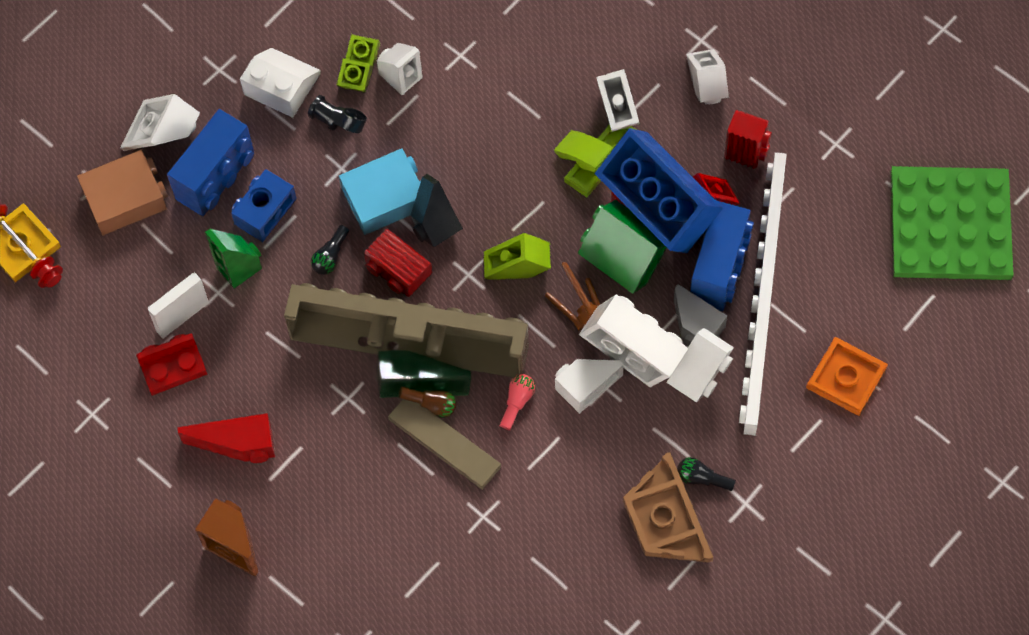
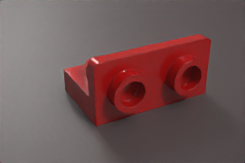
(171, 363)

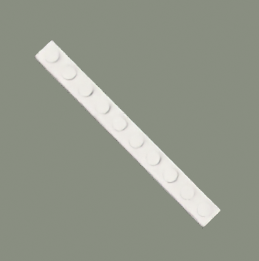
(761, 303)

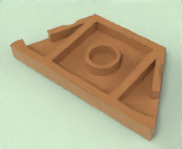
(665, 516)

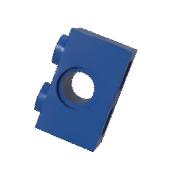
(262, 220)

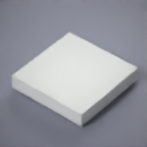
(178, 305)

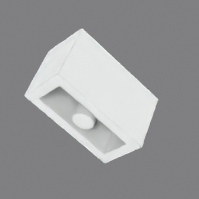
(700, 365)

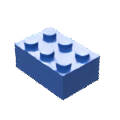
(211, 163)
(722, 256)

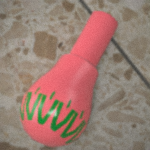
(520, 392)

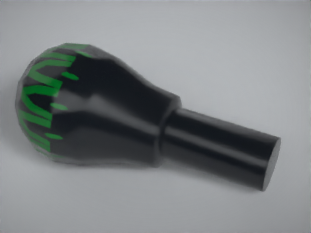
(326, 257)
(695, 472)

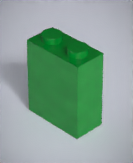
(621, 246)

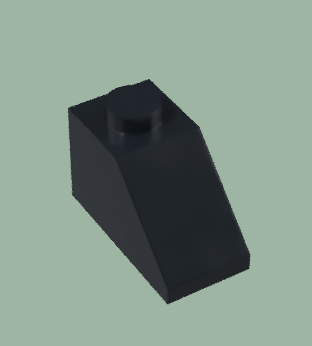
(433, 213)

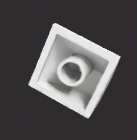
(160, 122)

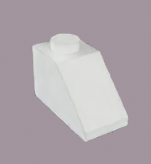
(400, 66)
(708, 76)
(618, 100)
(586, 380)

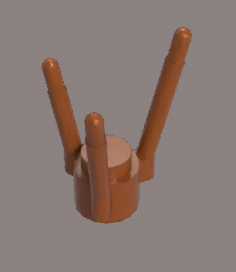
(586, 309)

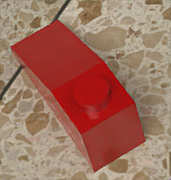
(238, 438)

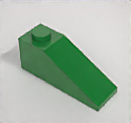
(233, 256)

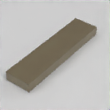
(445, 442)

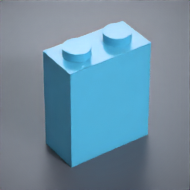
(381, 190)

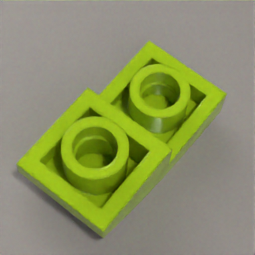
(358, 64)
(583, 149)

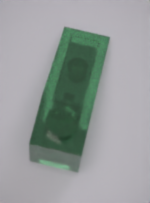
(418, 373)

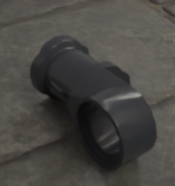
(346, 118)

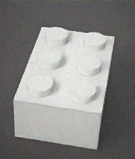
(634, 340)

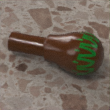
(438, 402)

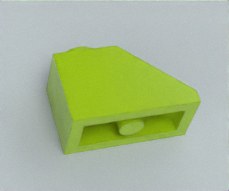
(517, 258)

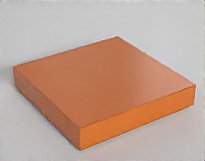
(847, 376)

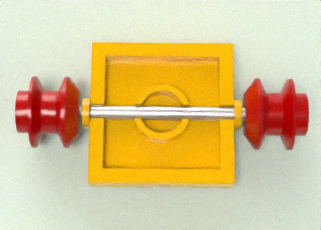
(27, 247)

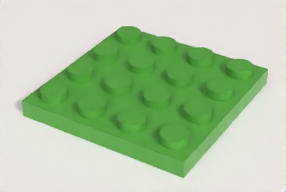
(951, 223)

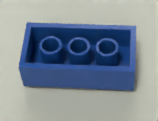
(658, 190)

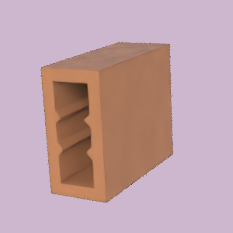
(123, 191)

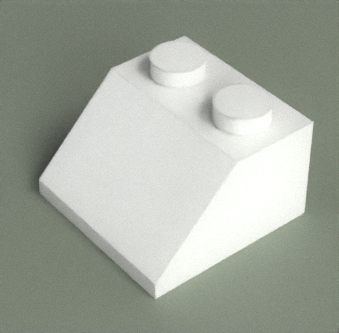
(278, 81)

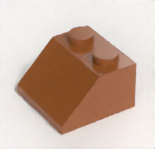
(227, 535)

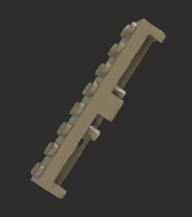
(447, 335)

